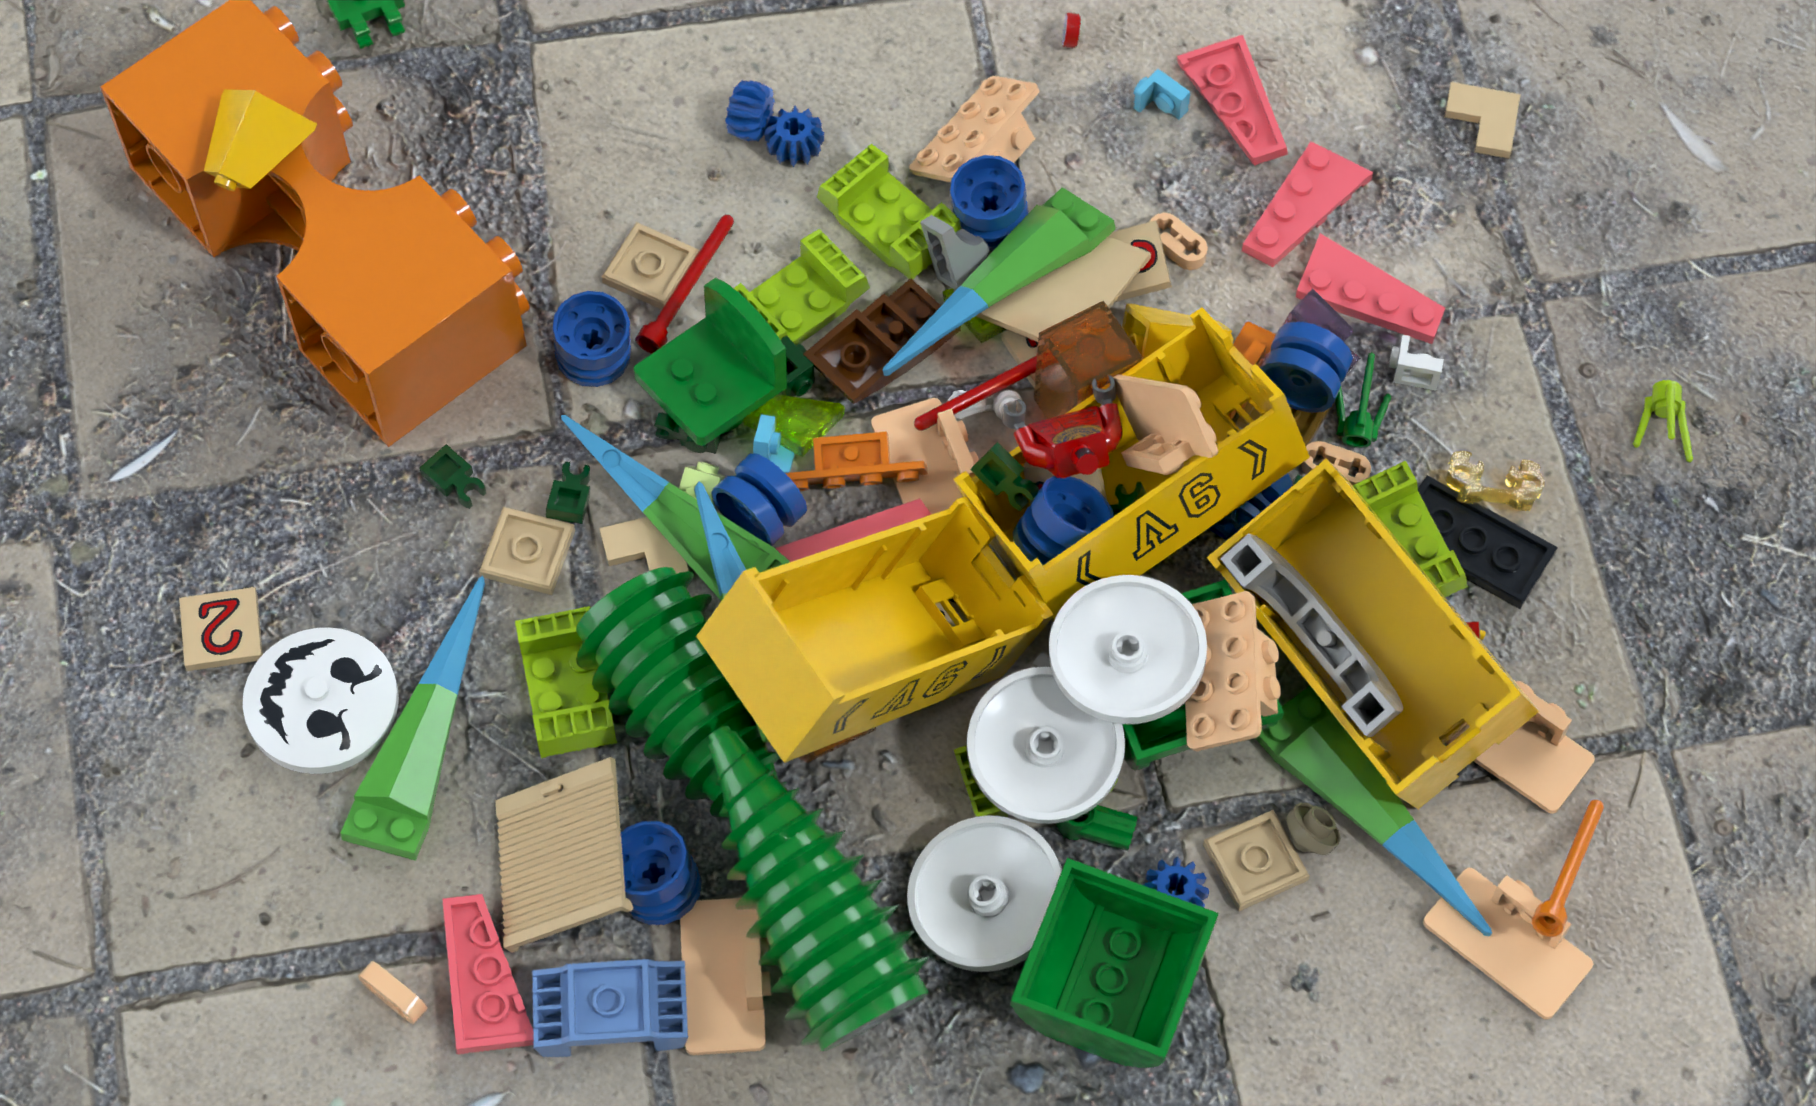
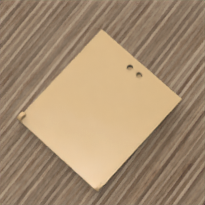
(1069, 289)
(560, 854)

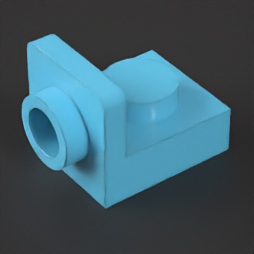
(1165, 92)
(768, 444)

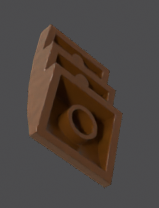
(867, 340)

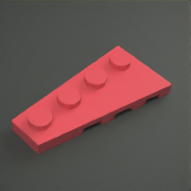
(1235, 93)
(1304, 201)
(1368, 293)
(854, 530)
(483, 991)

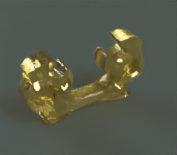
(1525, 482)

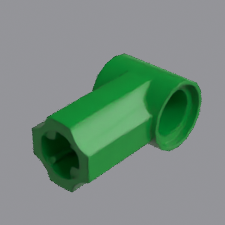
(1102, 826)

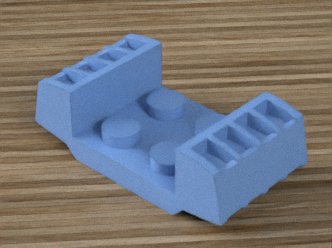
(609, 1005)

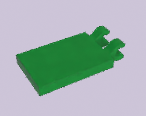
(355, 13)

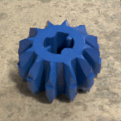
(749, 110)
(794, 136)
(1181, 878)

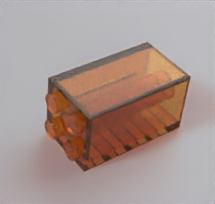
(1075, 354)

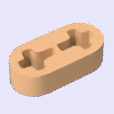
(1179, 239)
(1340, 458)
(392, 992)

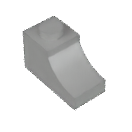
(953, 253)

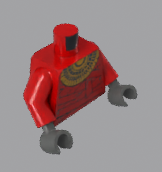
(1071, 441)

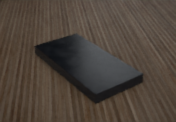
(1488, 546)

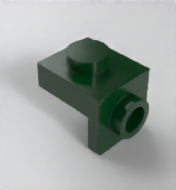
(799, 369)

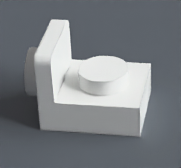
(1414, 369)

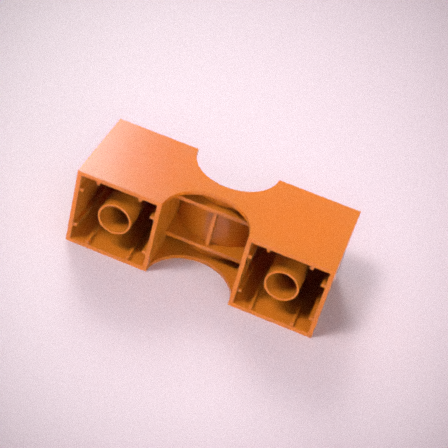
(385, 282)

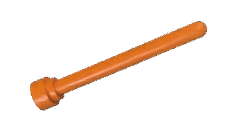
(1551, 915)

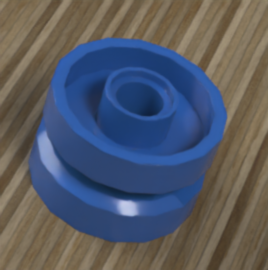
(1307, 365)
(760, 498)

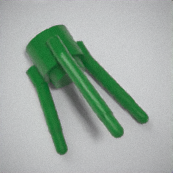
(1358, 428)

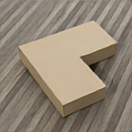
(1494, 112)
(640, 540)

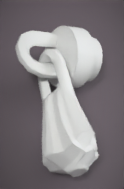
(999, 399)

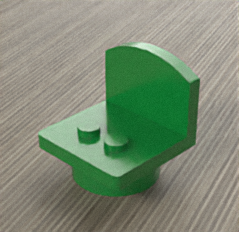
(716, 367)

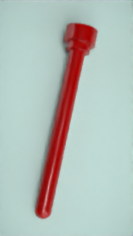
(654, 335)
(978, 393)

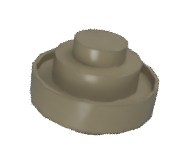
(1312, 829)

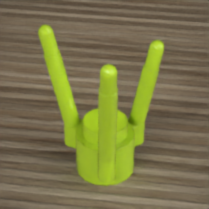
(1666, 403)

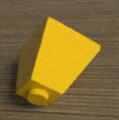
(252, 138)
(1154, 327)

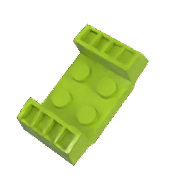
(882, 211)
(808, 290)
(1398, 504)
(562, 699)

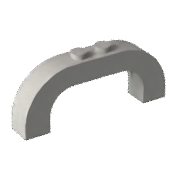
(1369, 693)

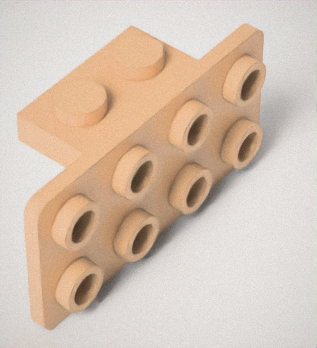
(983, 126)
(1165, 423)
(940, 447)
(1237, 676)
(1538, 756)
(1517, 957)
(723, 978)

